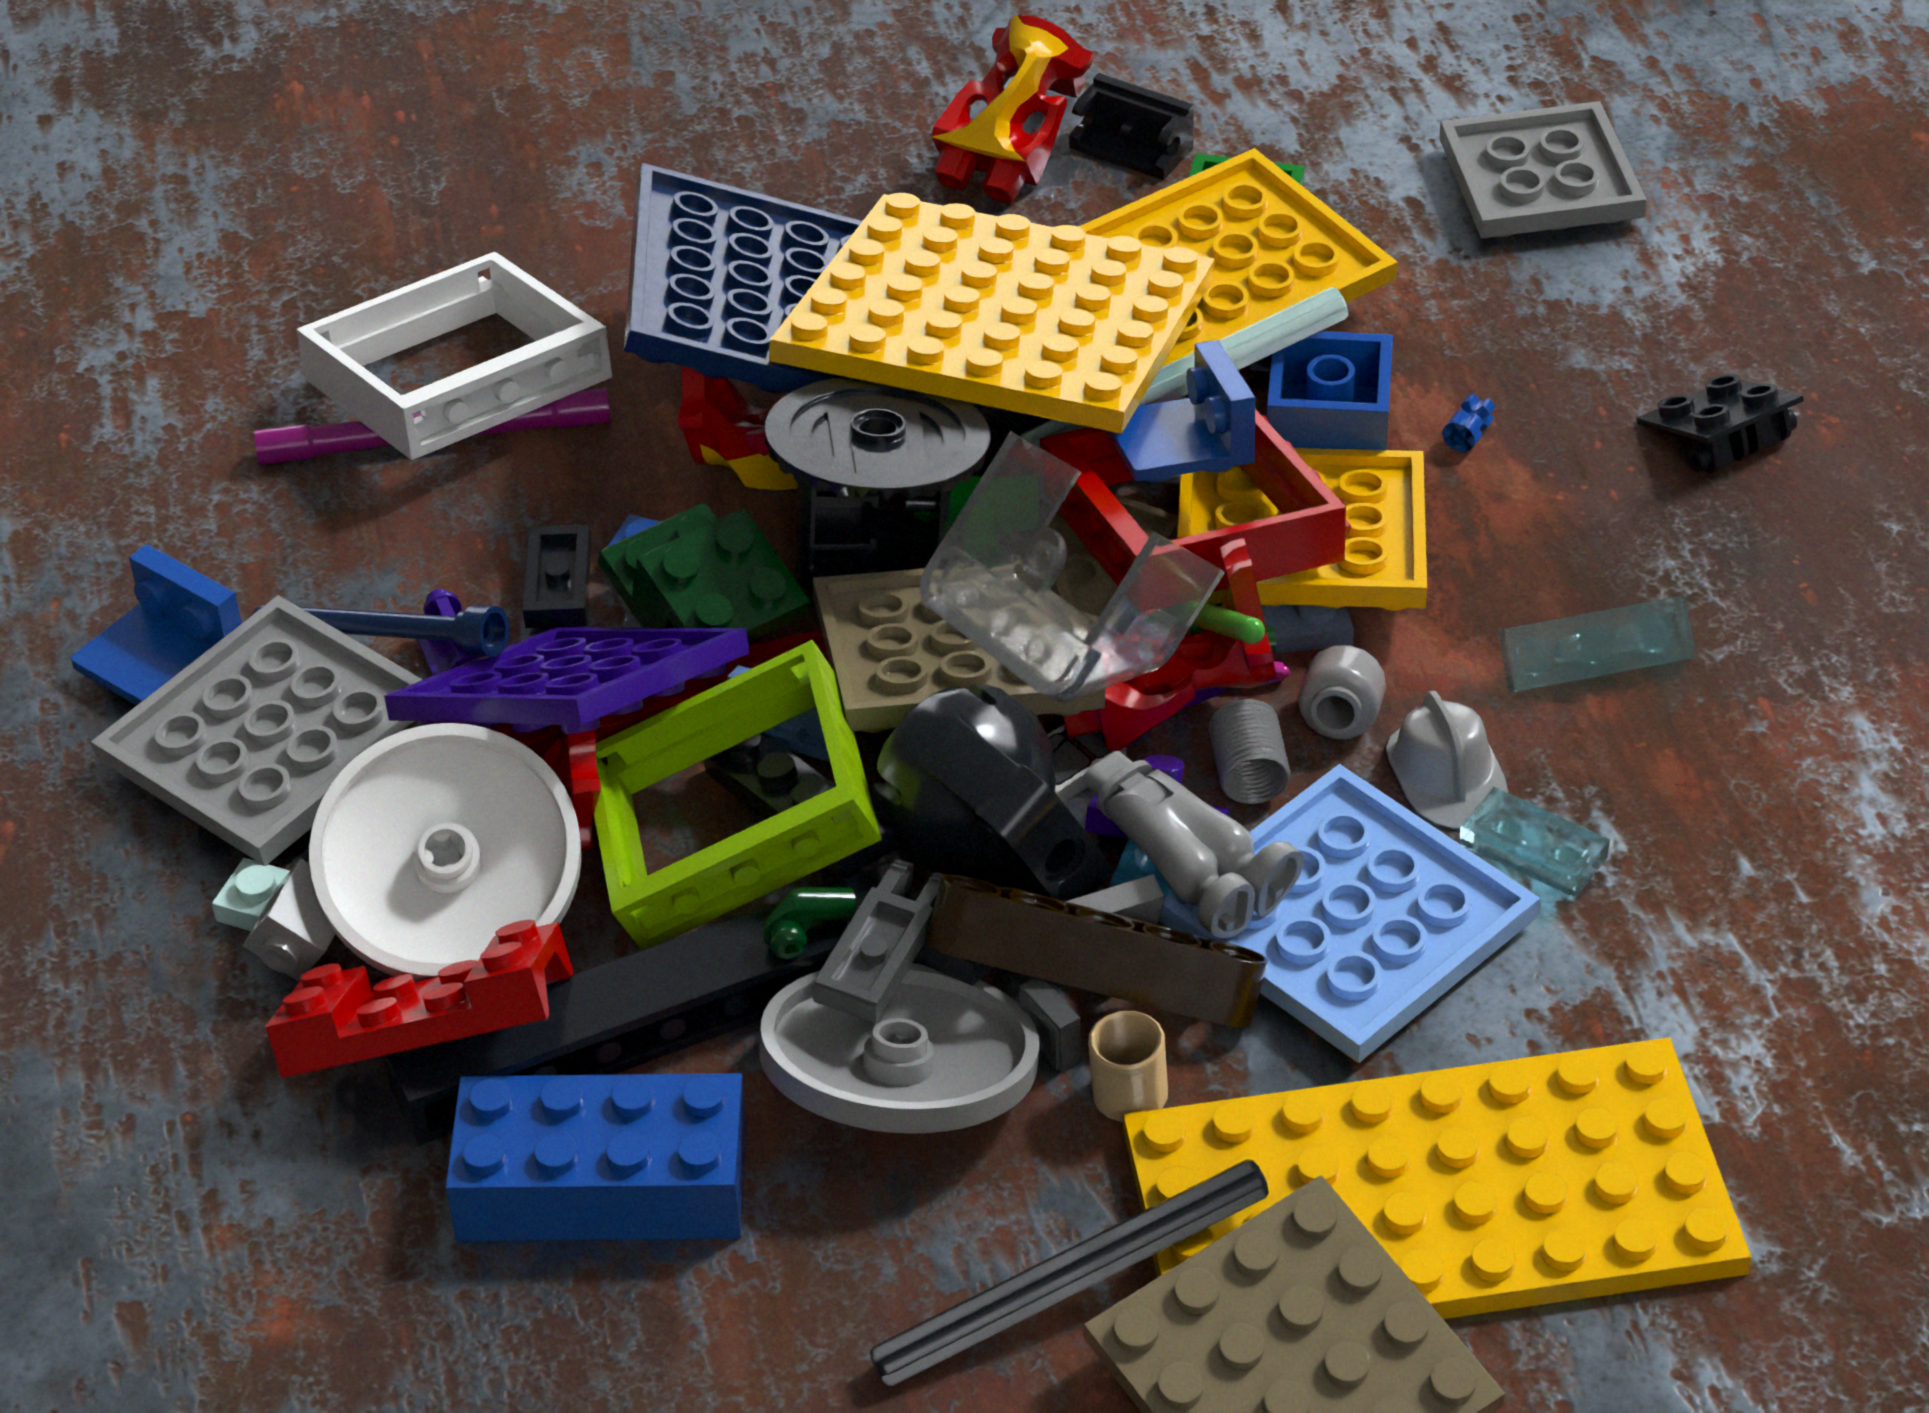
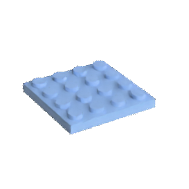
(1376, 917)

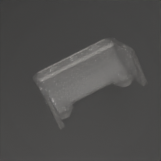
(998, 573)

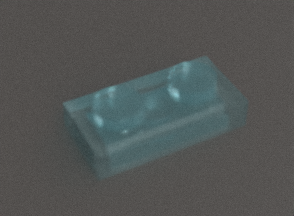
(1534, 842)

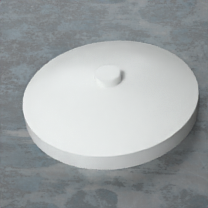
(441, 846)

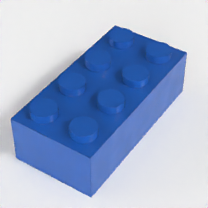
(598, 1157)

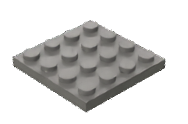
(258, 727)

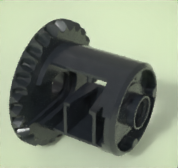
(863, 442)

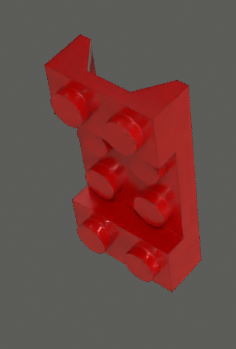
(341, 1020)

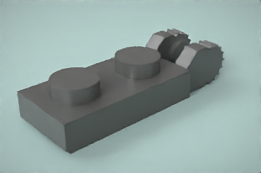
(877, 946)

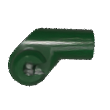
(797, 912)

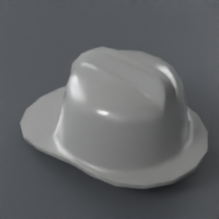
(1444, 761)

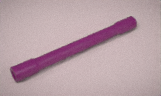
(308, 441)

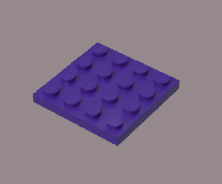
(569, 677)

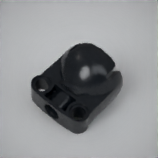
(978, 791)

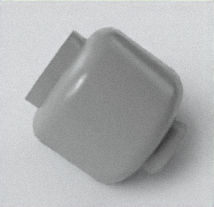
(1342, 692)

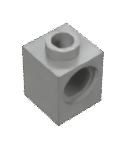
(292, 926)

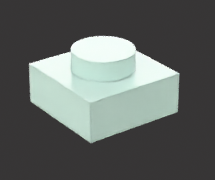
(247, 893)

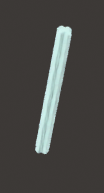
(1242, 348)

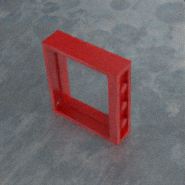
(1300, 539)

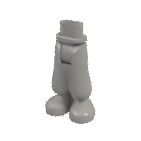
(1193, 845)

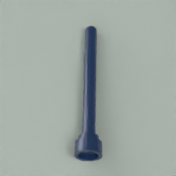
(478, 629)

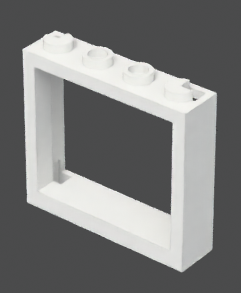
(564, 359)

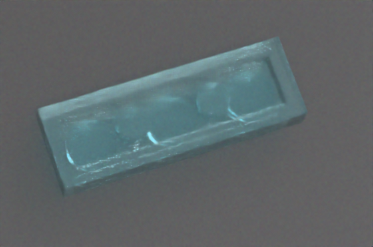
(1596, 643)

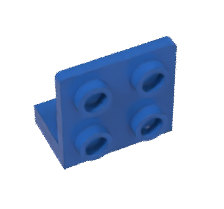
(1196, 433)
(165, 632)

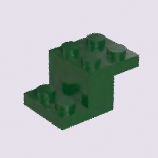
(704, 575)

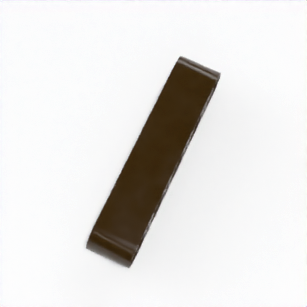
(1096, 951)

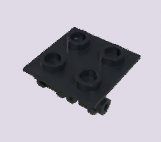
(1726, 420)

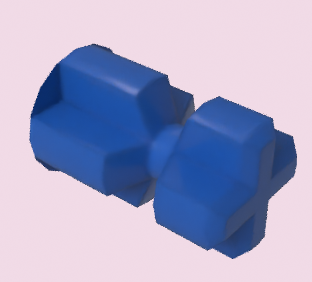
(1465, 425)

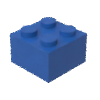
(1332, 391)

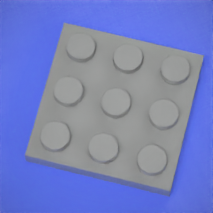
(1542, 169)

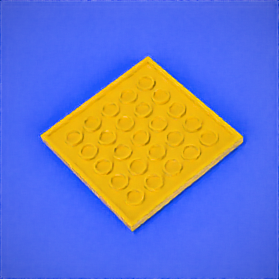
(996, 311)

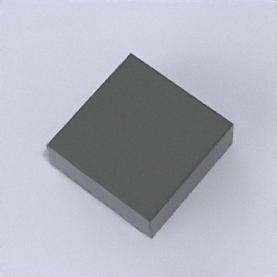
(1055, 1023)

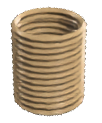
(1128, 1064)

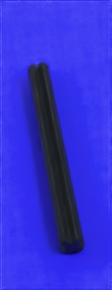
(1068, 1272)

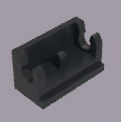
(1133, 126)

